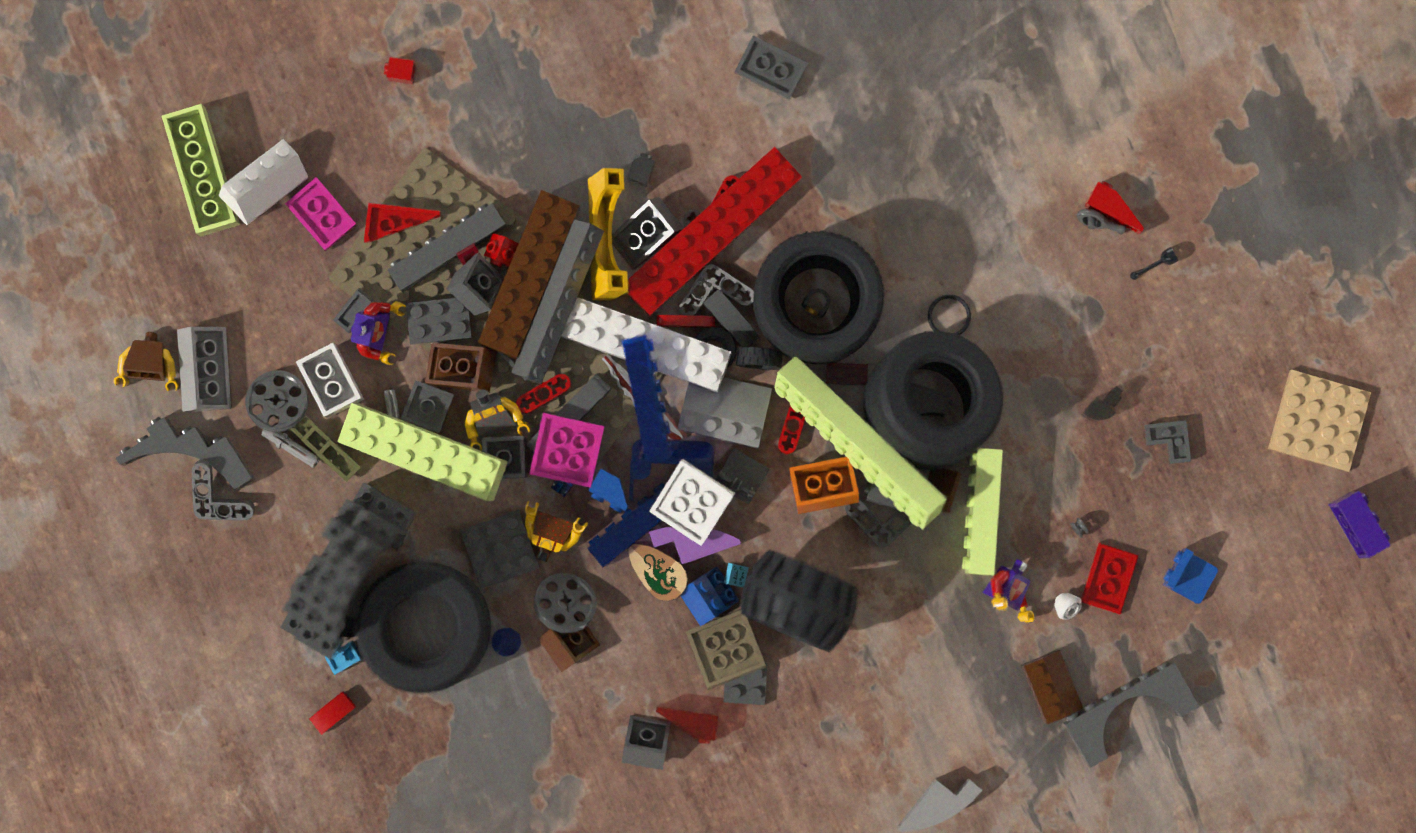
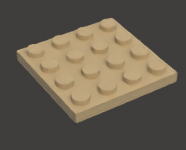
(1319, 420)

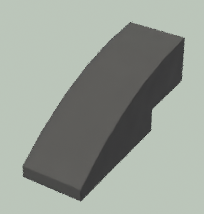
(731, 319)

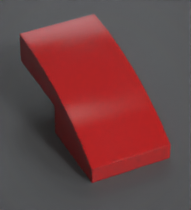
(332, 712)

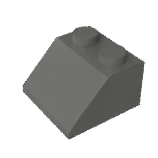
(476, 285)
(646, 742)

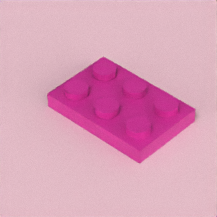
(320, 214)

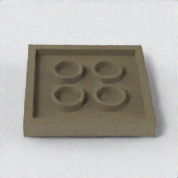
(725, 649)

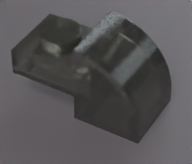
(1101, 410)

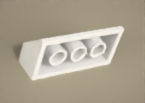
(264, 182)

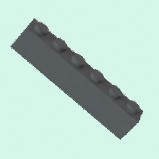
(442, 250)

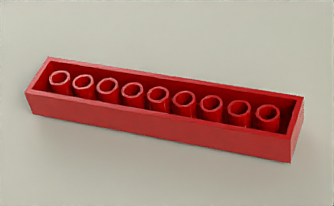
(712, 231)

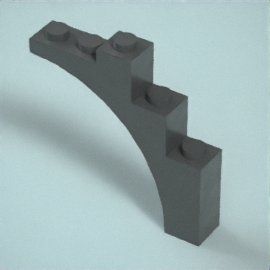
(164, 439)

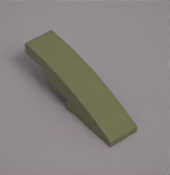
(325, 448)

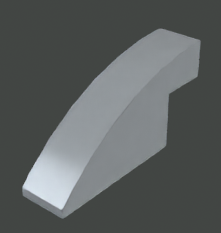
(938, 805)

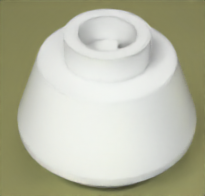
(1067, 605)

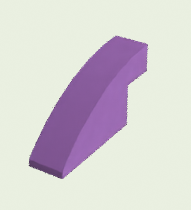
(690, 550)

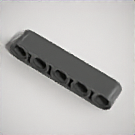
(580, 403)

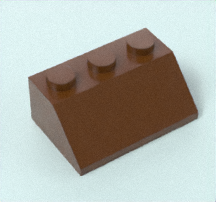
(1052, 687)

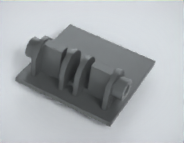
(742, 475)

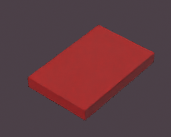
(1109, 578)

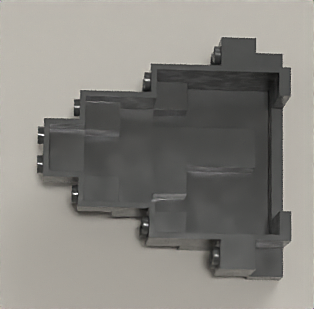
(323, 590)

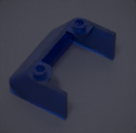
(697, 453)

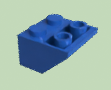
(610, 489)
(709, 596)

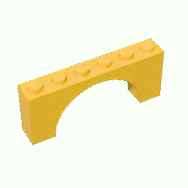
(603, 191)

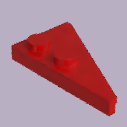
(389, 219)

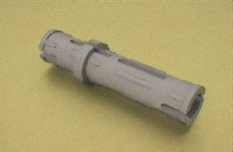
(310, 458)

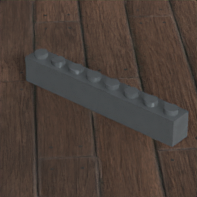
(557, 301)

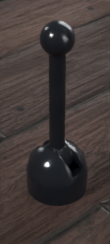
(1167, 257)

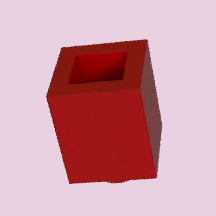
(400, 70)

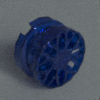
(506, 641)

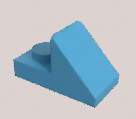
(344, 658)

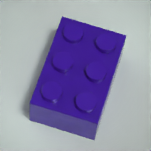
(1360, 524)

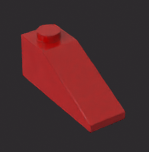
(1111, 204)

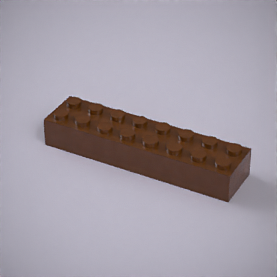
(528, 274)

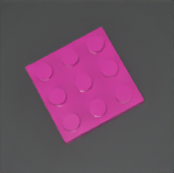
(566, 450)

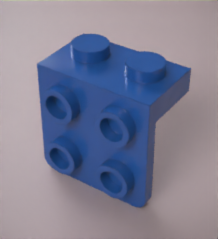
(1190, 576)

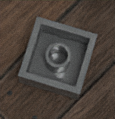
(511, 450)

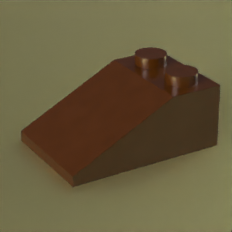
(460, 367)

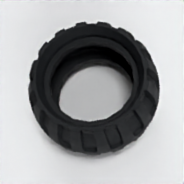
(799, 600)

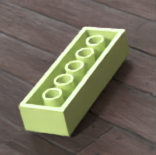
(199, 169)
(983, 513)

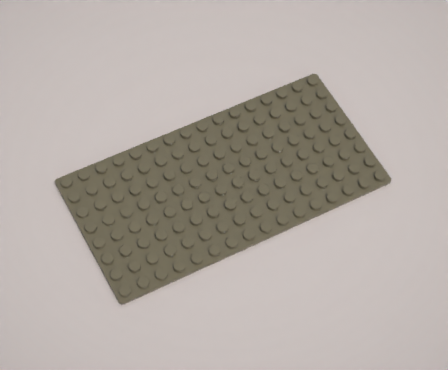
(440, 187)

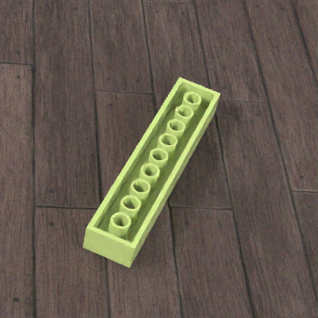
(859, 443)

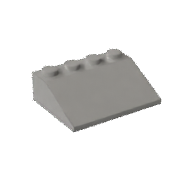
(730, 415)

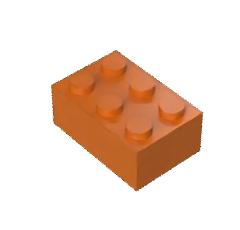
(824, 485)

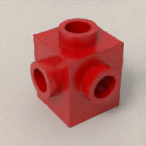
(500, 250)

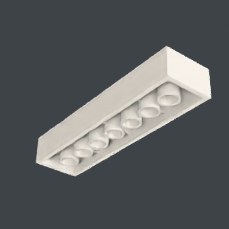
(675, 353)

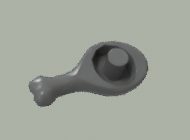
(1097, 220)

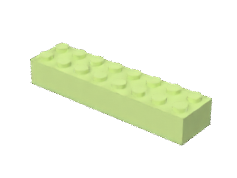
(422, 451)

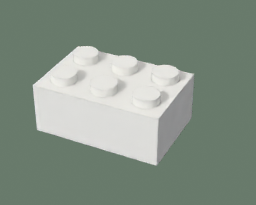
(329, 380)

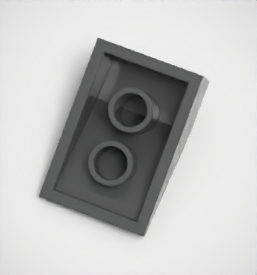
(646, 232)

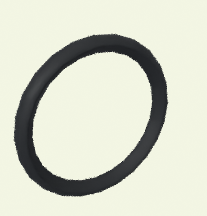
(949, 296)

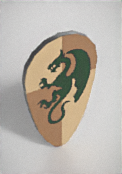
(658, 572)

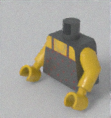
(492, 415)

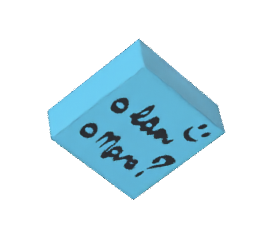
(736, 575)

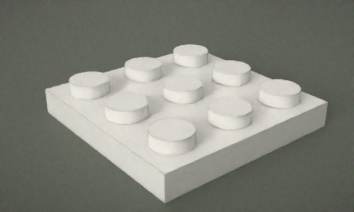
(692, 502)

